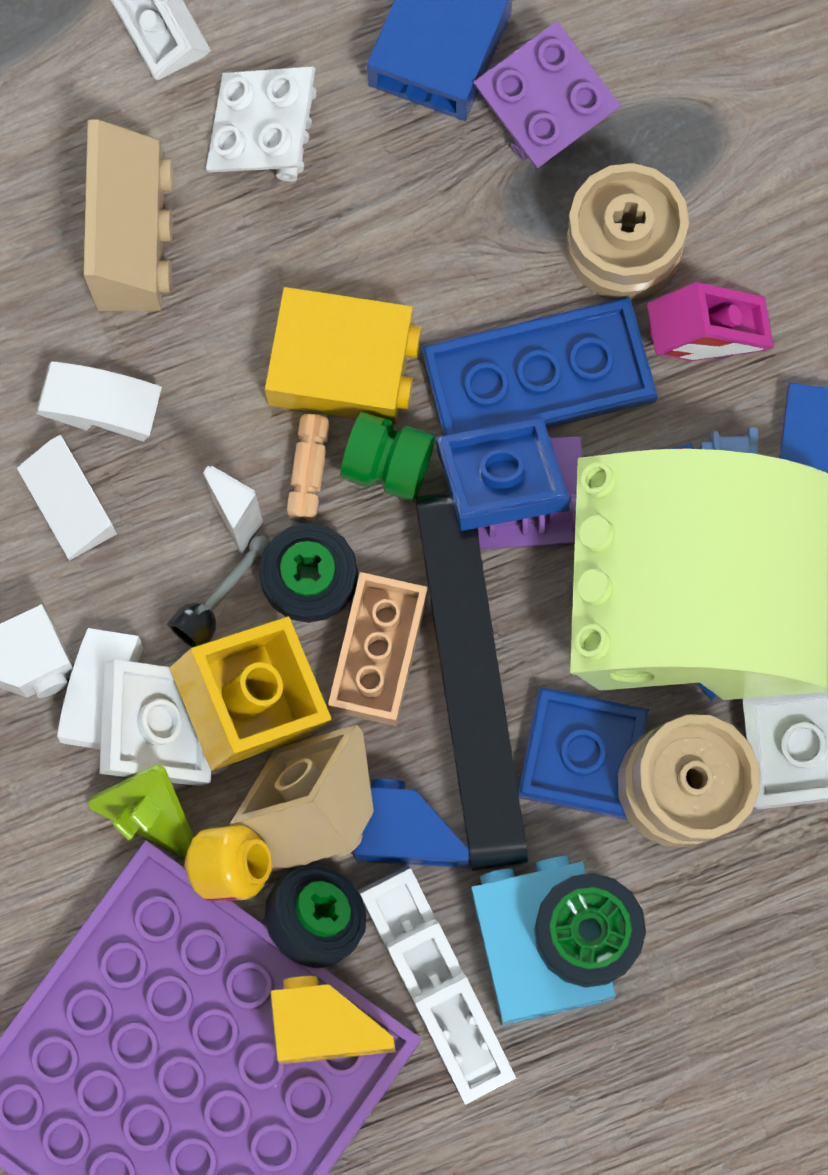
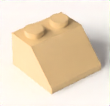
(311, 799)

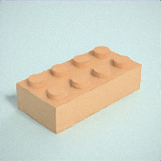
(378, 649)

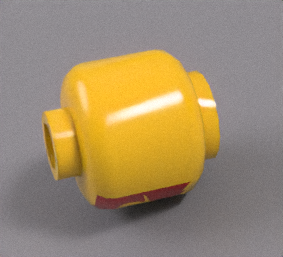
(228, 863)

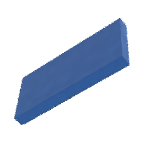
(543, 367)

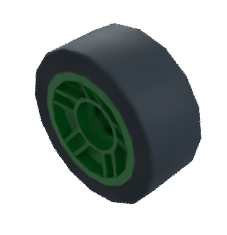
(619, 924)

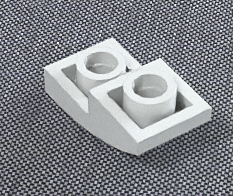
(98, 398)
(82, 704)

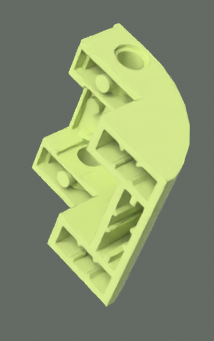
(701, 573)

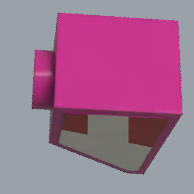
(709, 323)

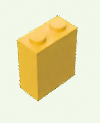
(341, 355)

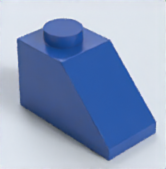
(407, 831)

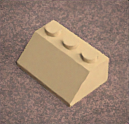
(126, 219)

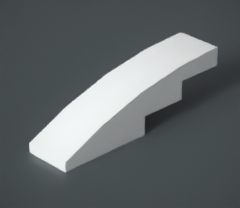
(437, 984)

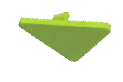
(146, 807)

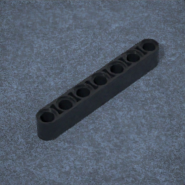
(471, 687)

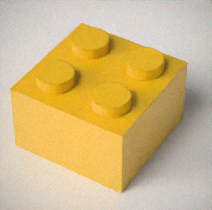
(250, 693)

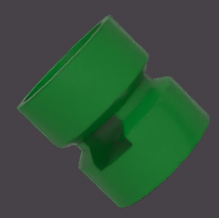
(387, 456)

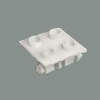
(262, 121)

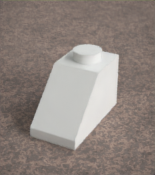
(33, 655)

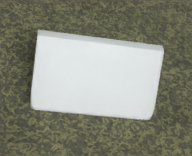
(163, 34)
(66, 498)
(236, 506)

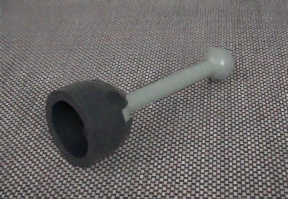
(196, 621)

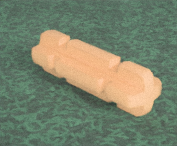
(308, 467)

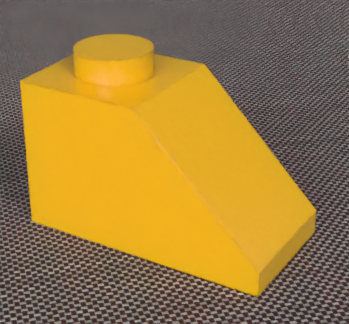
(322, 1024)

